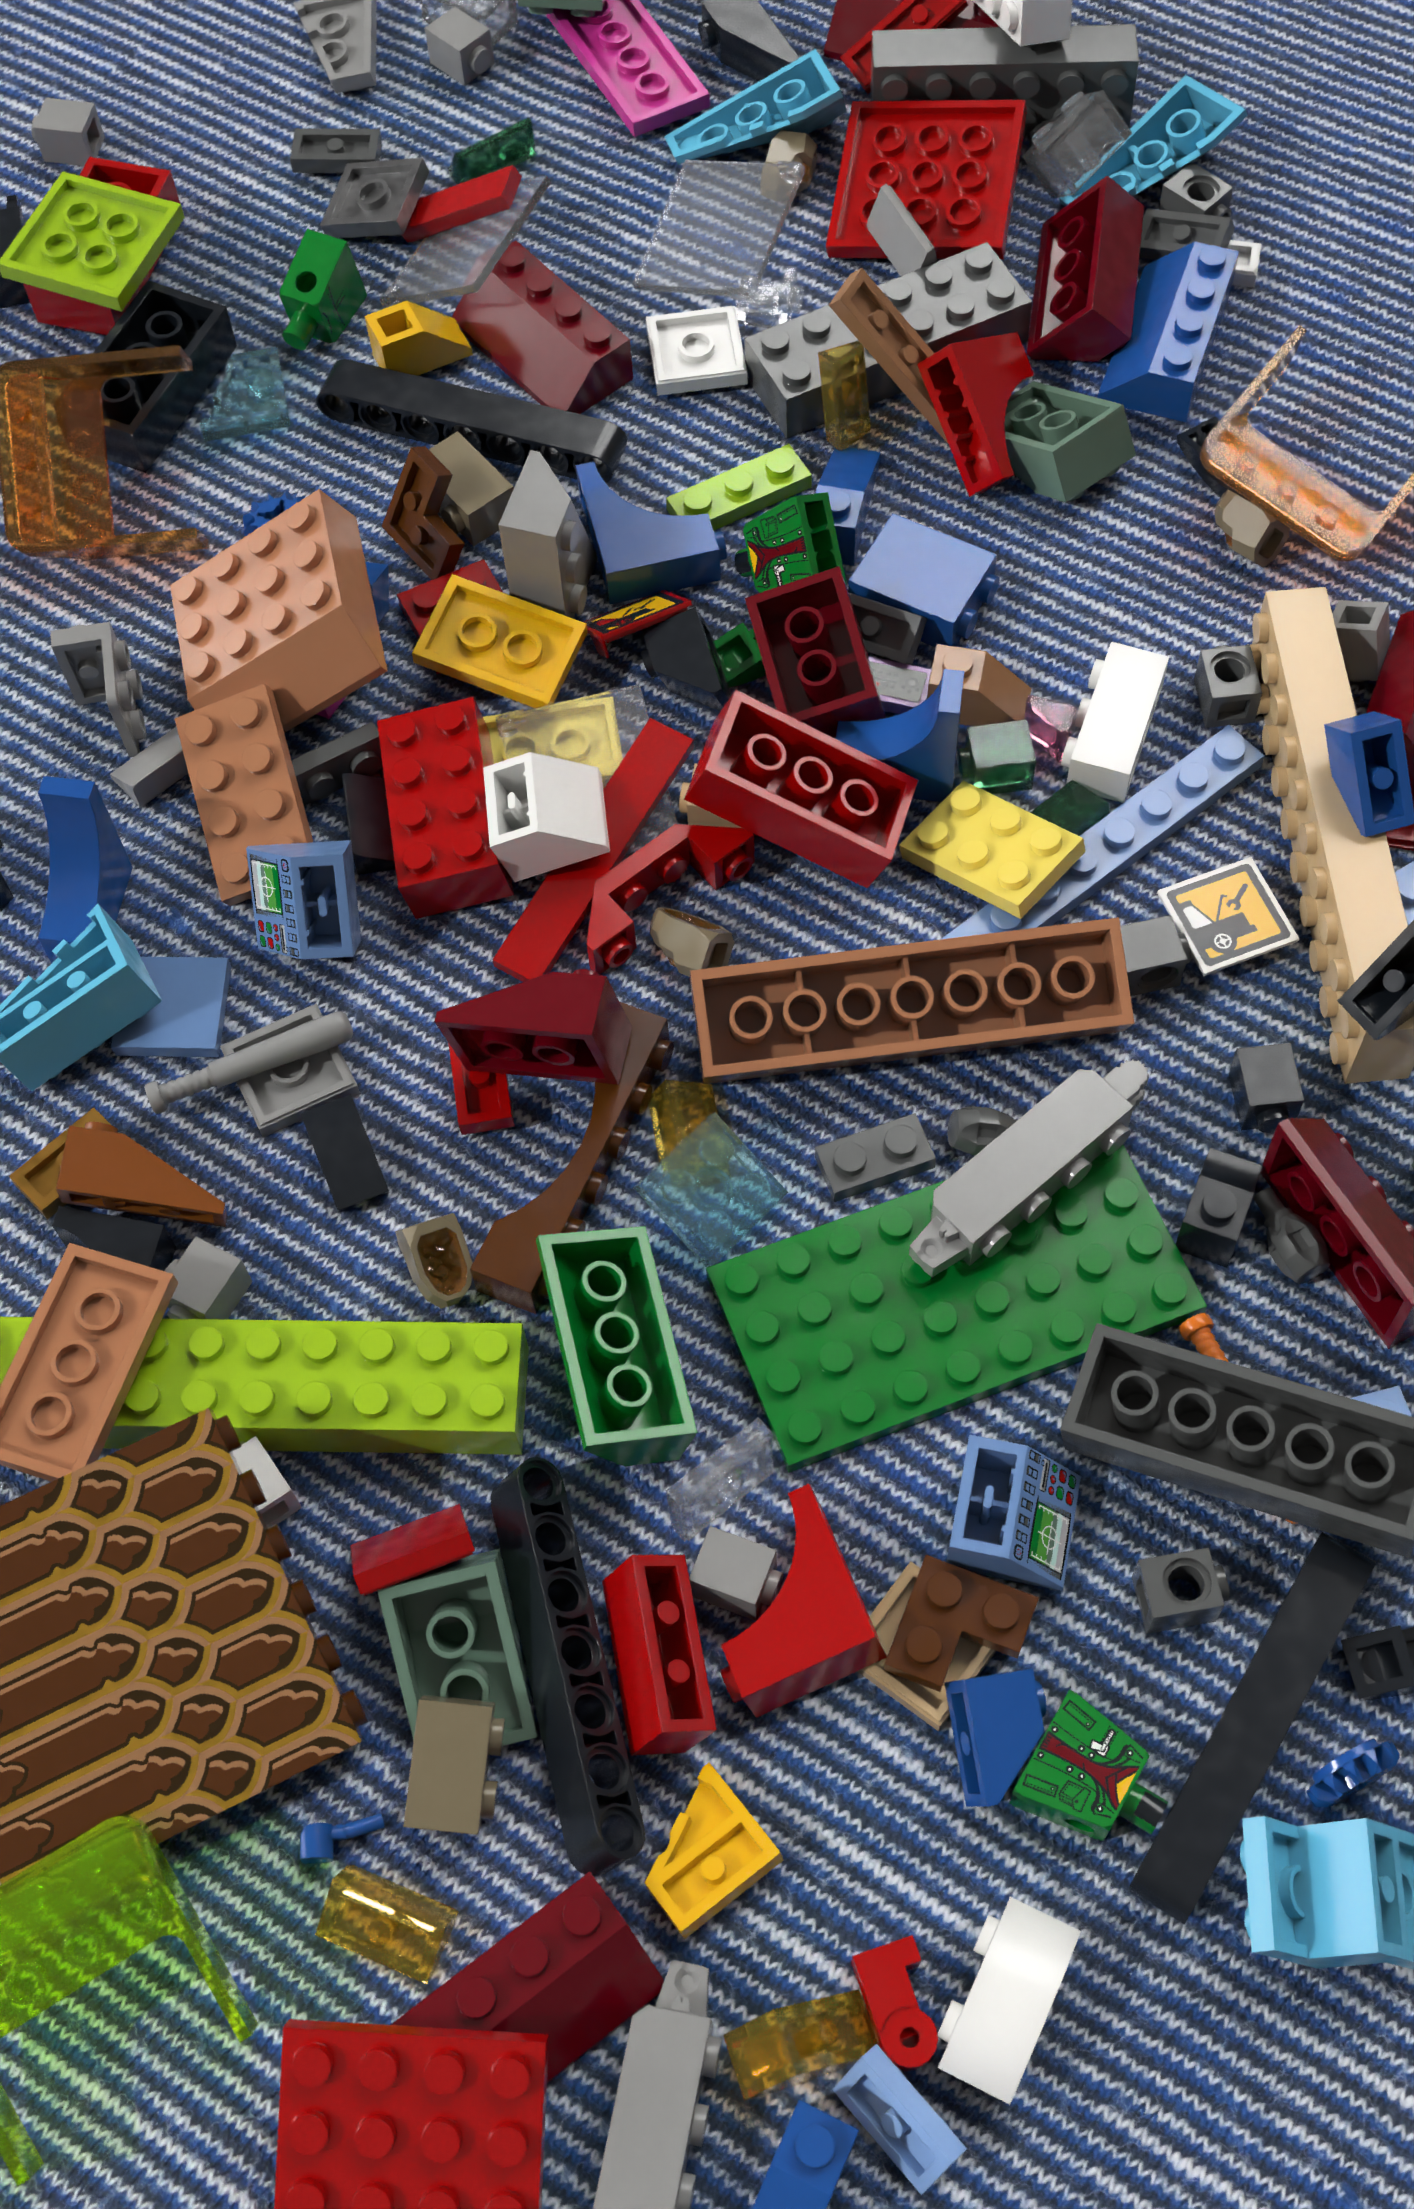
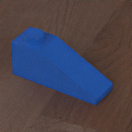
(850, 485)
(807, 2161)

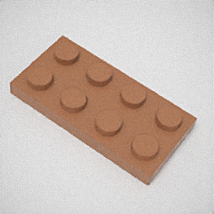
(242, 783)
(79, 1361)

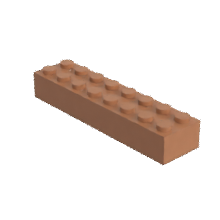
(911, 1000)

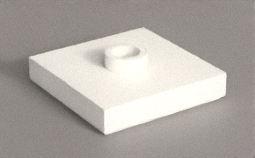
(696, 350)

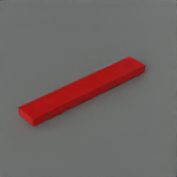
(568, 891)

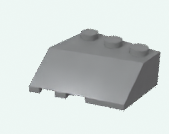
(545, 542)

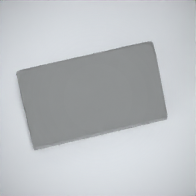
(899, 233)
(152, 769)

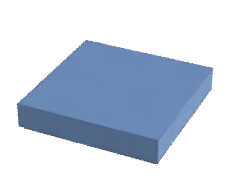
(190, 1012)

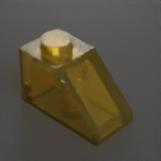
(799, 2043)

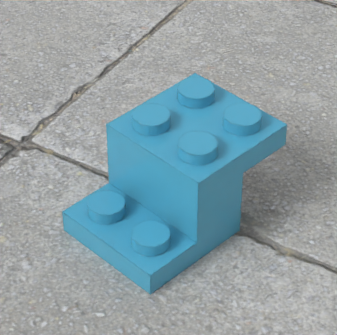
(1329, 1892)

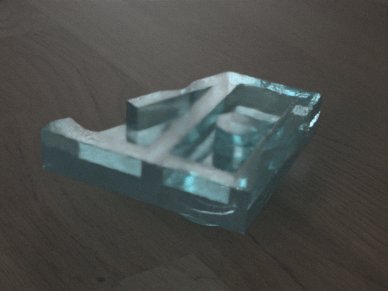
(249, 397)

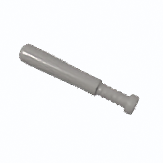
(268, 1054)

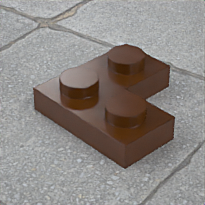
(414, 516)
(952, 1605)

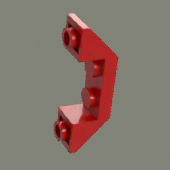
(712, 851)

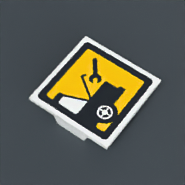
(1228, 916)

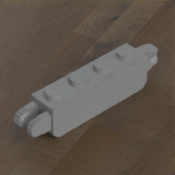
(1028, 1165)
(659, 2097)

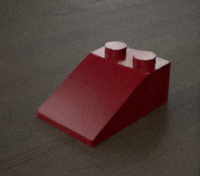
(543, 1028)

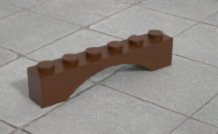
(509, 1258)

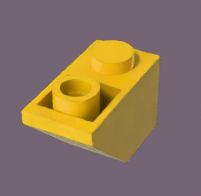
(415, 338)

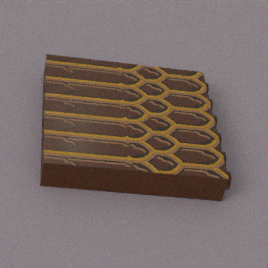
(154, 1647)

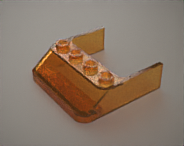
(57, 456)
(1287, 485)

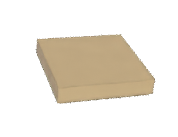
(922, 1701)

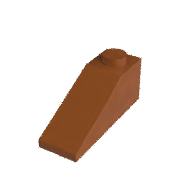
(121, 1175)

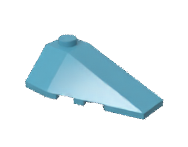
(790, 99)
(1168, 137)

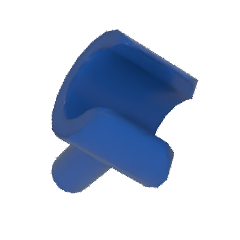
(319, 1838)

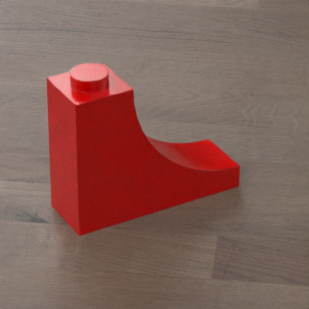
(970, 396)
(811, 1629)

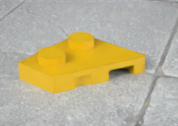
(710, 1856)

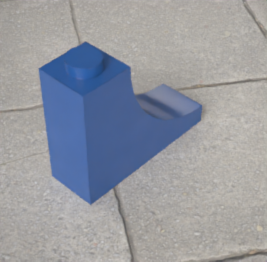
(646, 549)
(918, 740)
(85, 860)

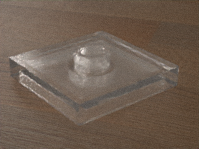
(721, 1480)

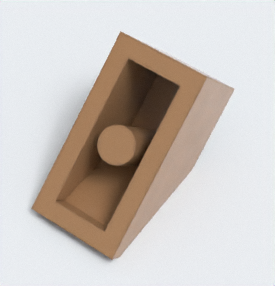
(989, 688)

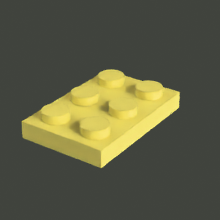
(992, 849)

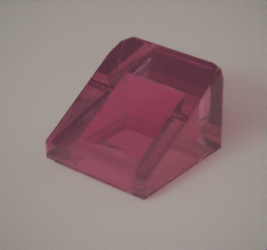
(1050, 724)

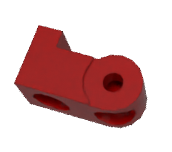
(898, 2023)

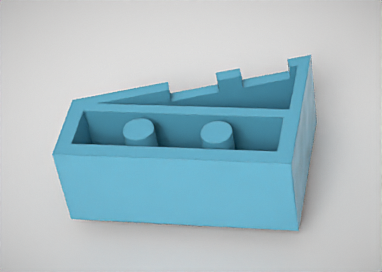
(75, 1002)

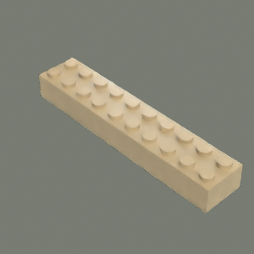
(1344, 877)

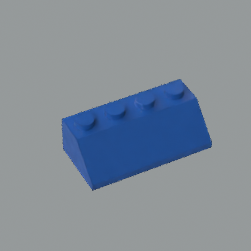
(1172, 331)

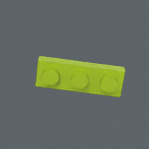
(744, 488)

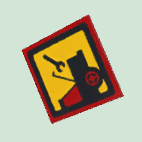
(634, 617)

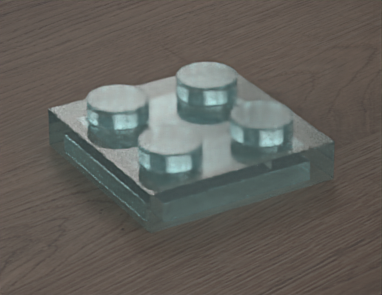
(710, 1190)

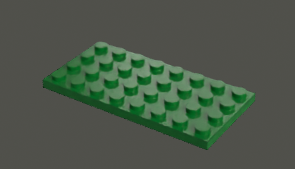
(865, 1343)

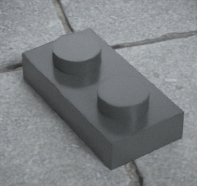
(333, 148)
(1171, 230)
(888, 629)
(322, 769)
(875, 1157)

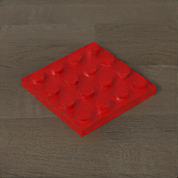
(944, 161)
(410, 2117)

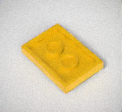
(499, 643)

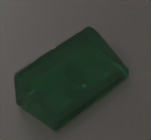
(494, 153)

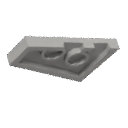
(343, 39)

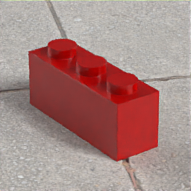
(658, 1655)

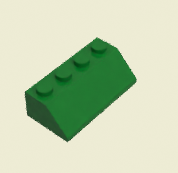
(617, 1345)

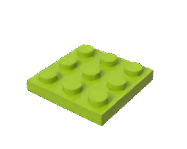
(91, 241)

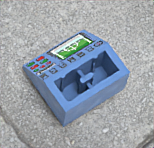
(305, 899)
(1013, 1514)

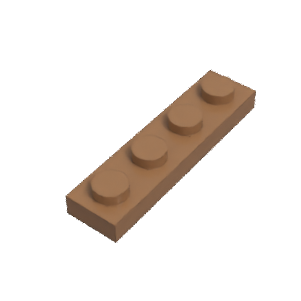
(887, 338)

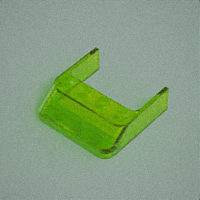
(79, 1919)

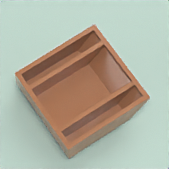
(282, 612)

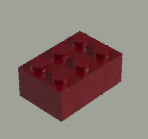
(815, 652)

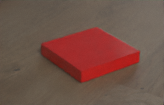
(410, 1550)

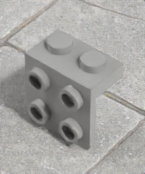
(100, 671)

